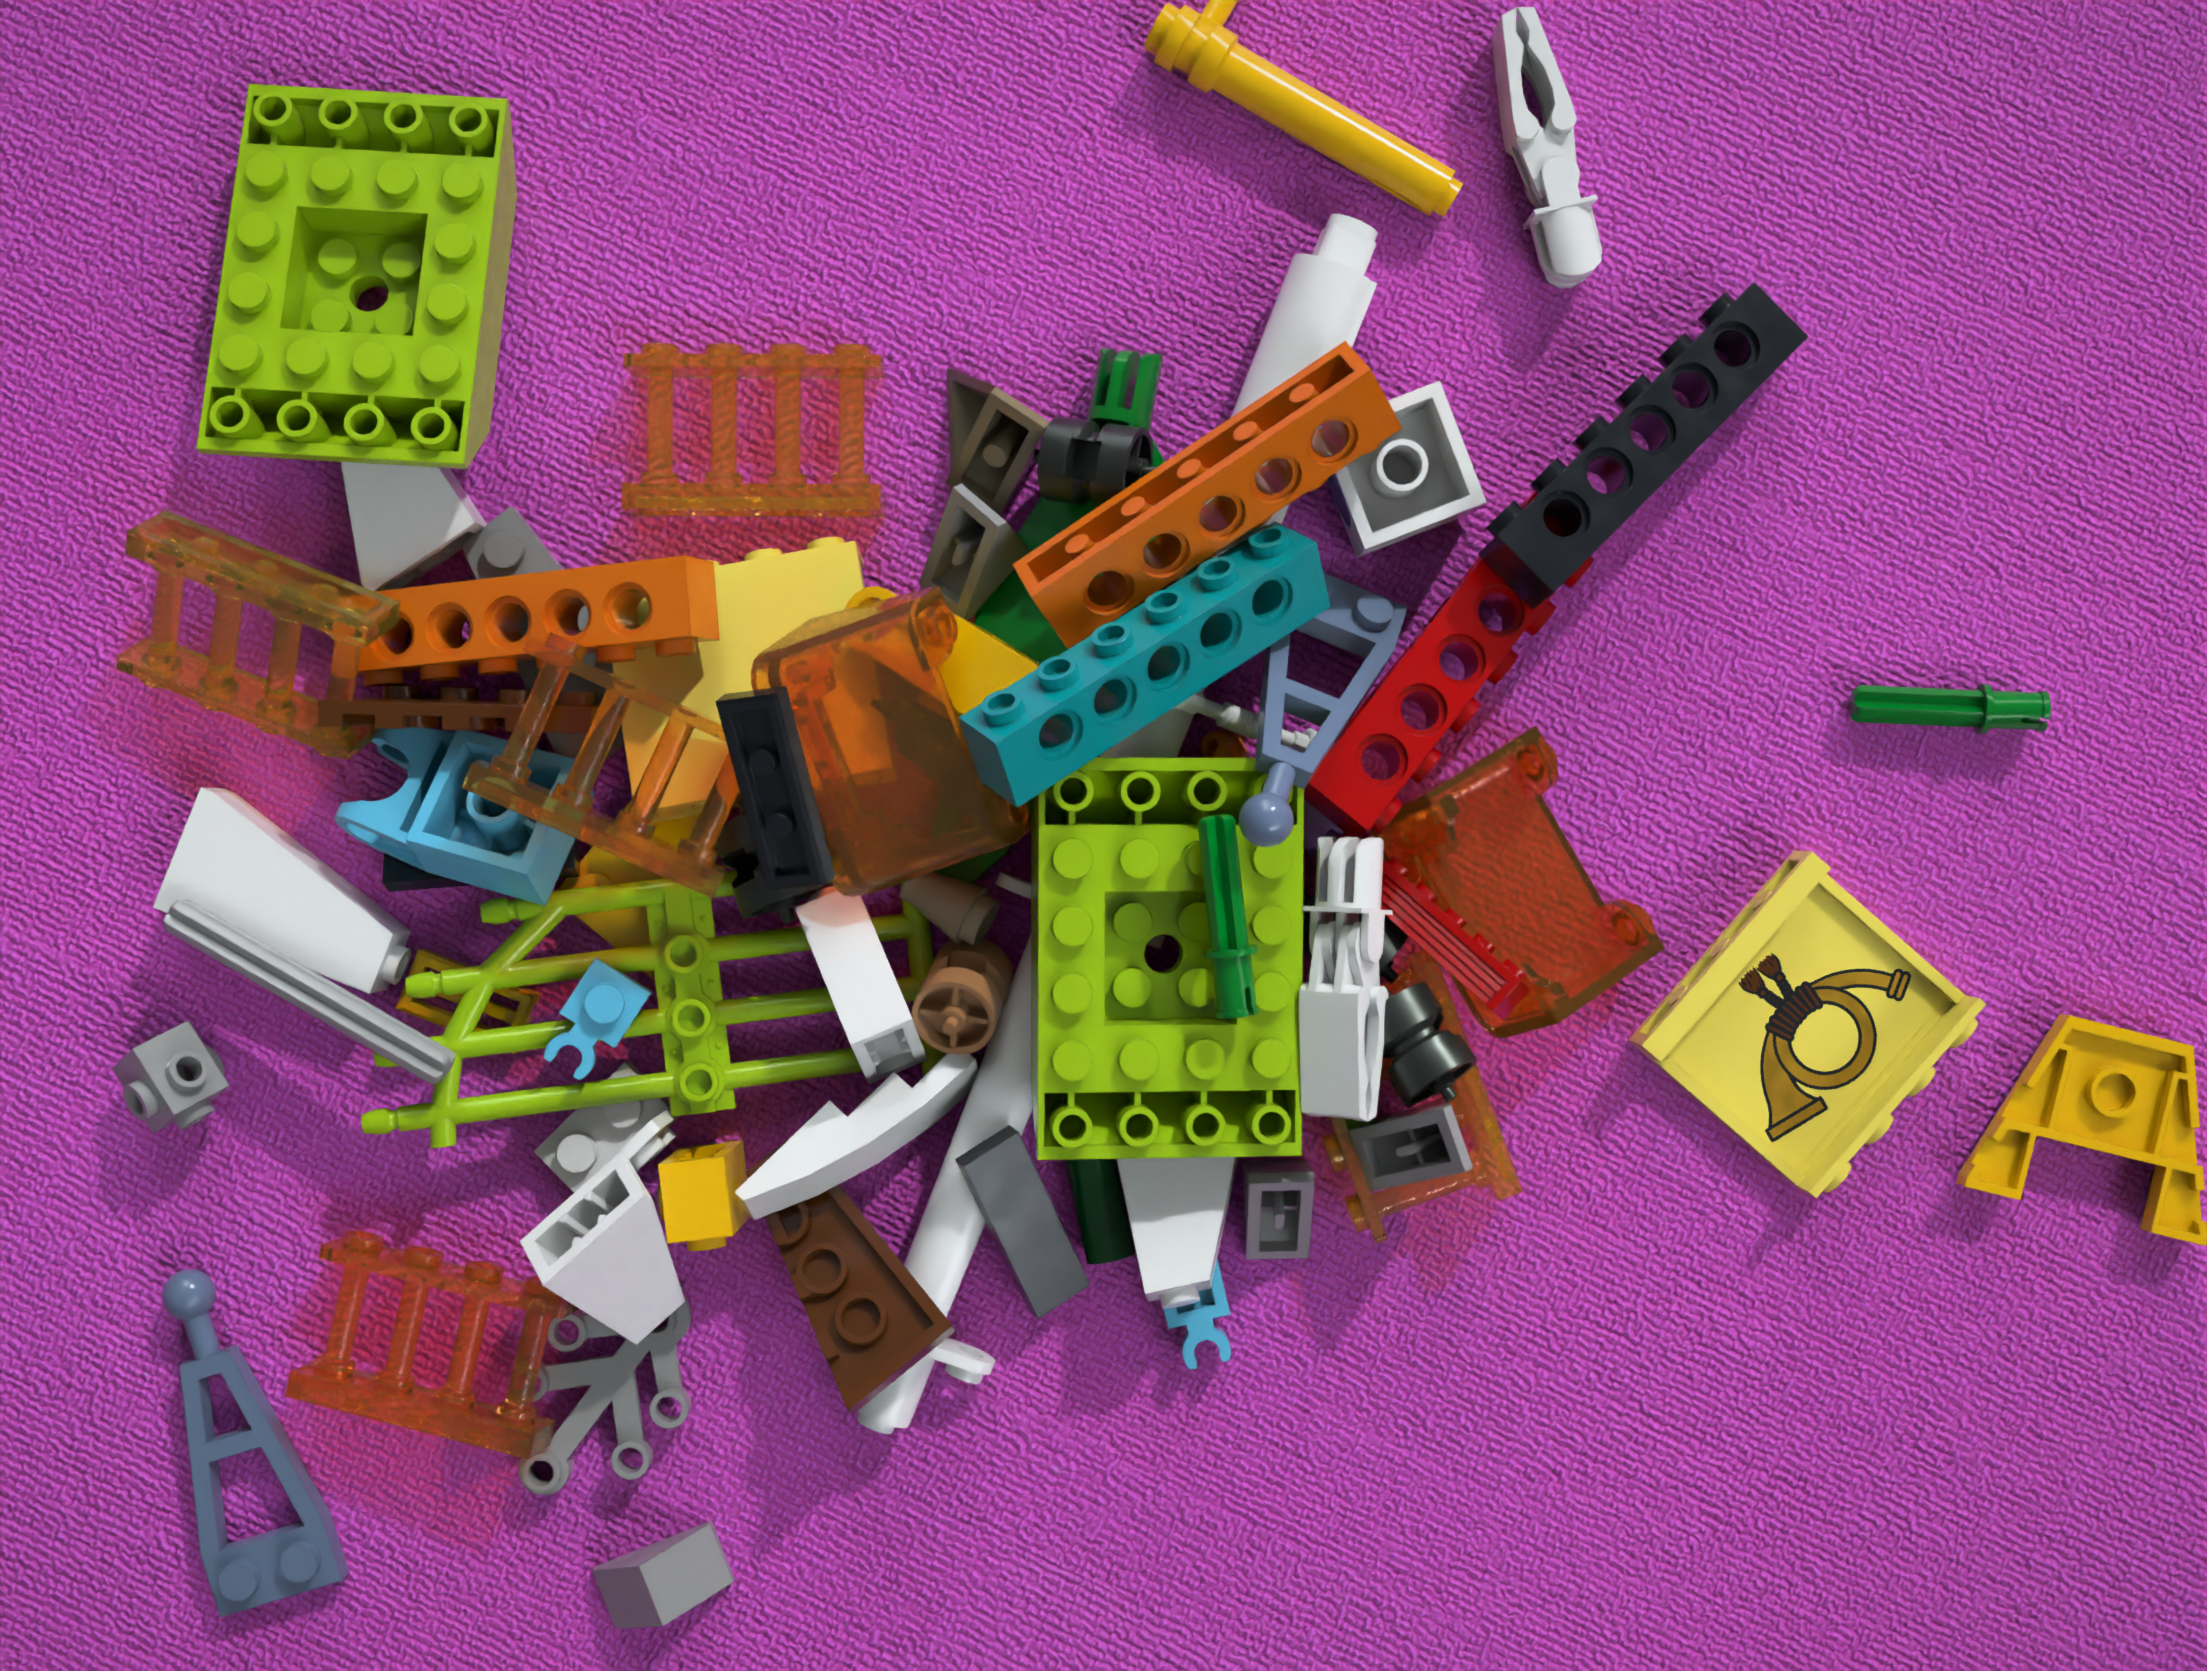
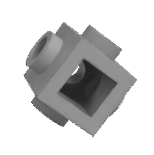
(171, 1079)

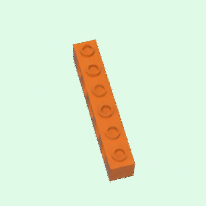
(1221, 465)
(679, 616)

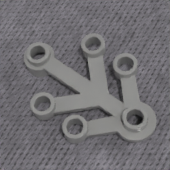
(610, 1380)

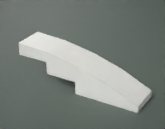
(839, 1147)

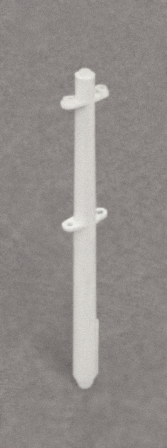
(1314, 313)

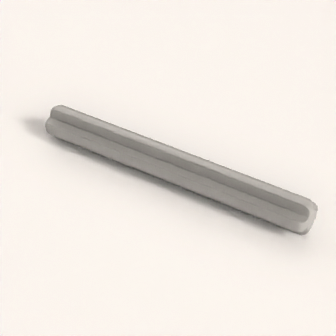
(309, 991)

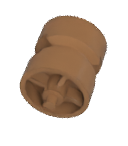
(963, 996)

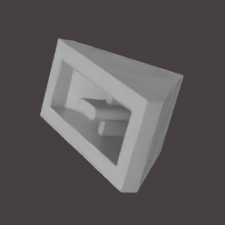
(970, 553)
(1411, 1146)
(1277, 1208)
(664, 1578)

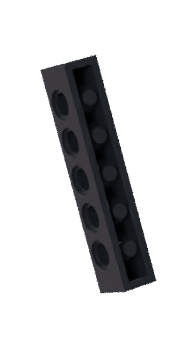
(1753, 337)

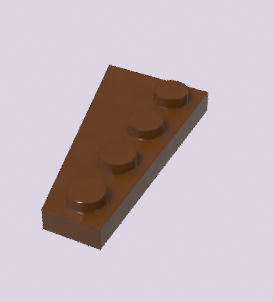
(455, 709)
(856, 1294)

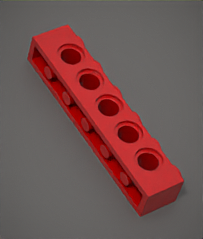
(1340, 784)

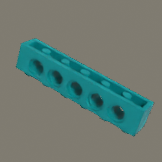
(1145, 663)

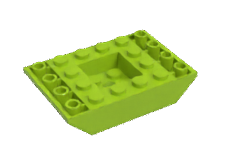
(347, 199)
(1133, 1053)

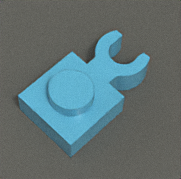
(601, 1009)
(1200, 1321)

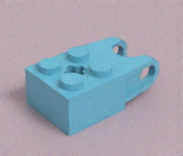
(454, 830)

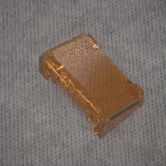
(887, 742)
(1510, 873)

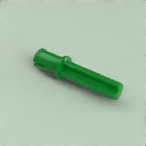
(1951, 707)
(1226, 919)

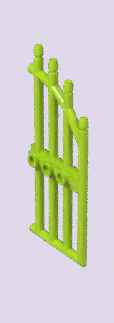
(688, 1013)

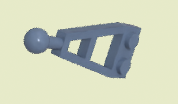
(1354, 622)
(275, 1561)

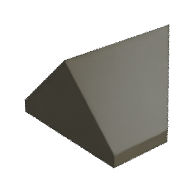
(990, 439)

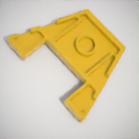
(2109, 1095)

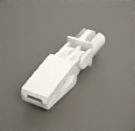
(1544, 155)
(1344, 999)

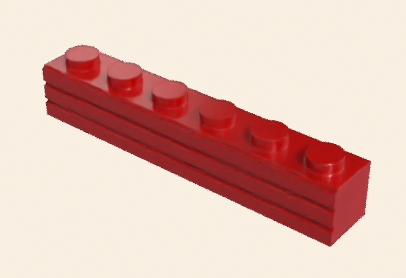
(1444, 940)

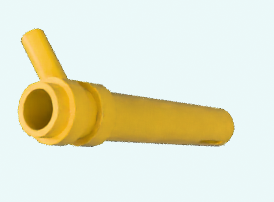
(1217, 62)

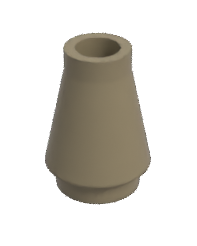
(953, 905)

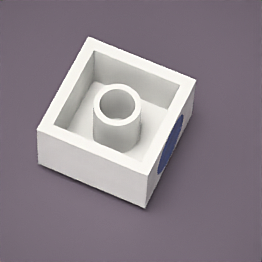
(1411, 479)

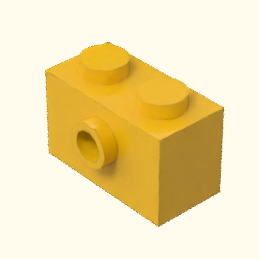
(700, 1195)

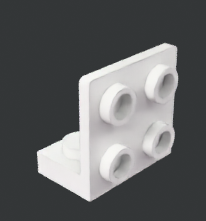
(599, 1133)

